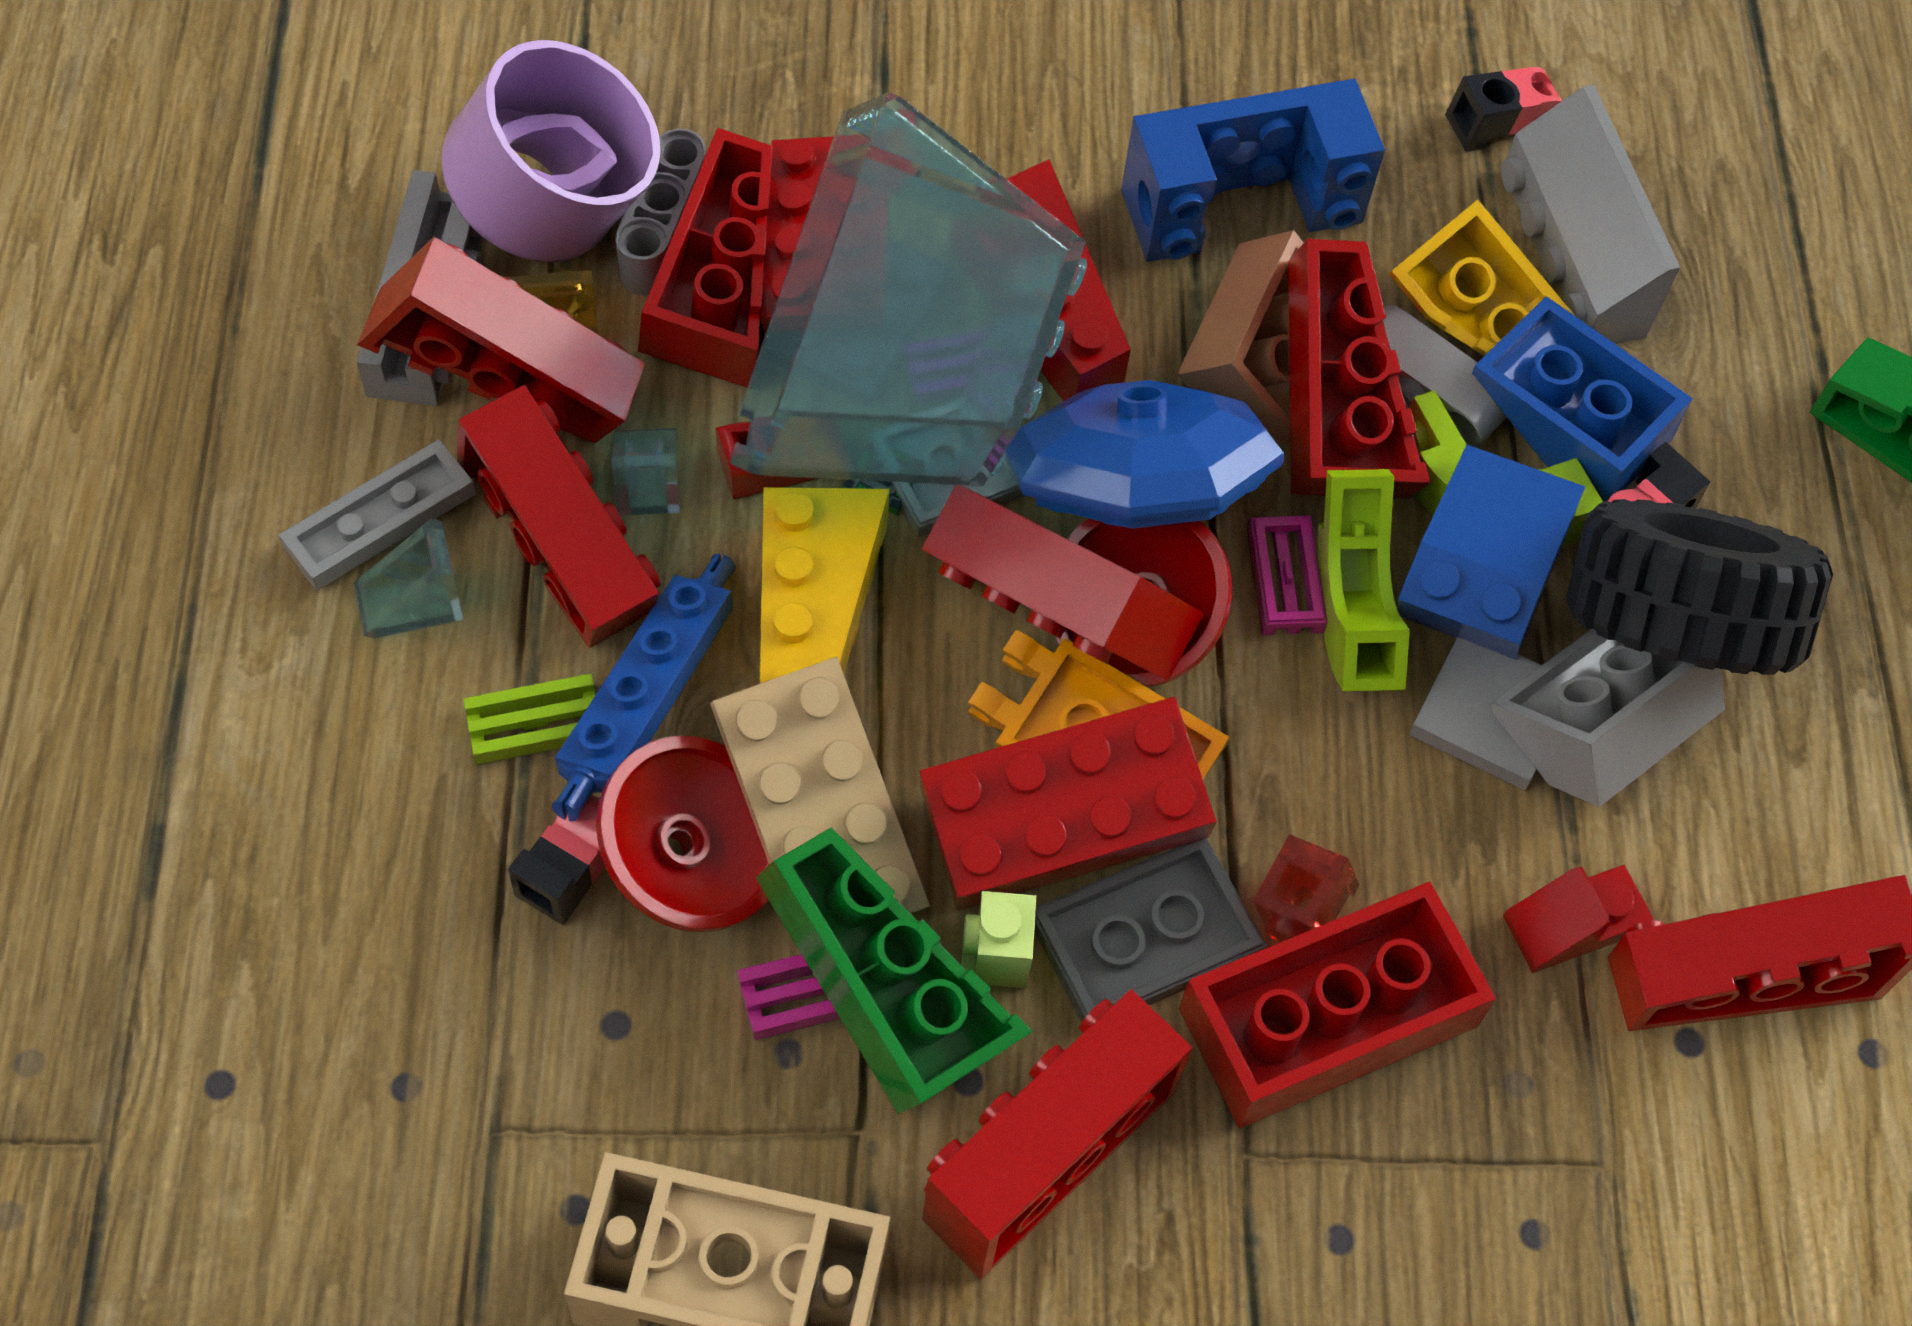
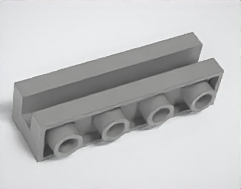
(423, 215)

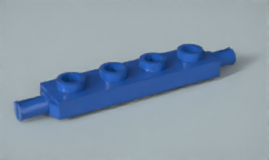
(644, 683)

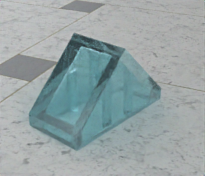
(646, 471)
(410, 586)

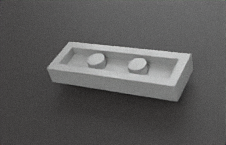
(377, 514)

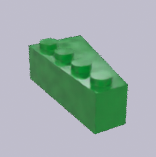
(1873, 404)
(885, 973)

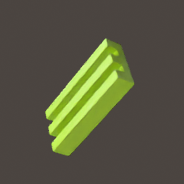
(527, 709)

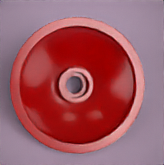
(1178, 559)
(688, 794)

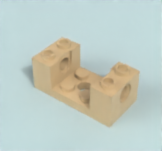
(652, 1241)

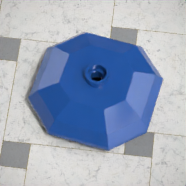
(1143, 454)

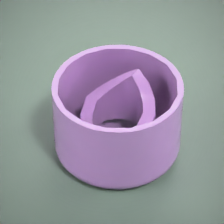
(573, 119)

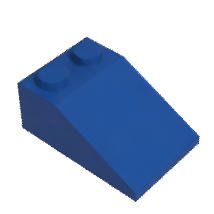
(1581, 396)
(1489, 551)

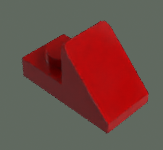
(1576, 916)

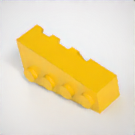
(816, 572)

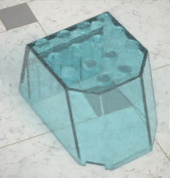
(908, 313)

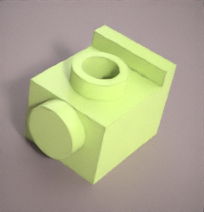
(1000, 939)

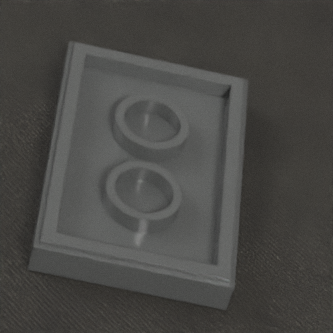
(1146, 928)

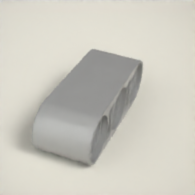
(656, 212)
(1435, 364)

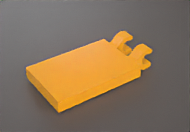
(1073, 691)

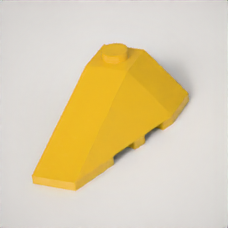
(1473, 280)

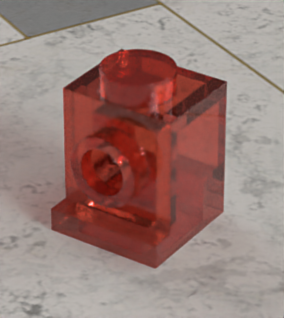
(1299, 875)

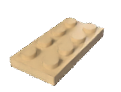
(813, 769)

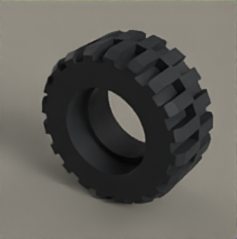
(1699, 586)

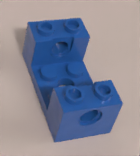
(1307, 134)

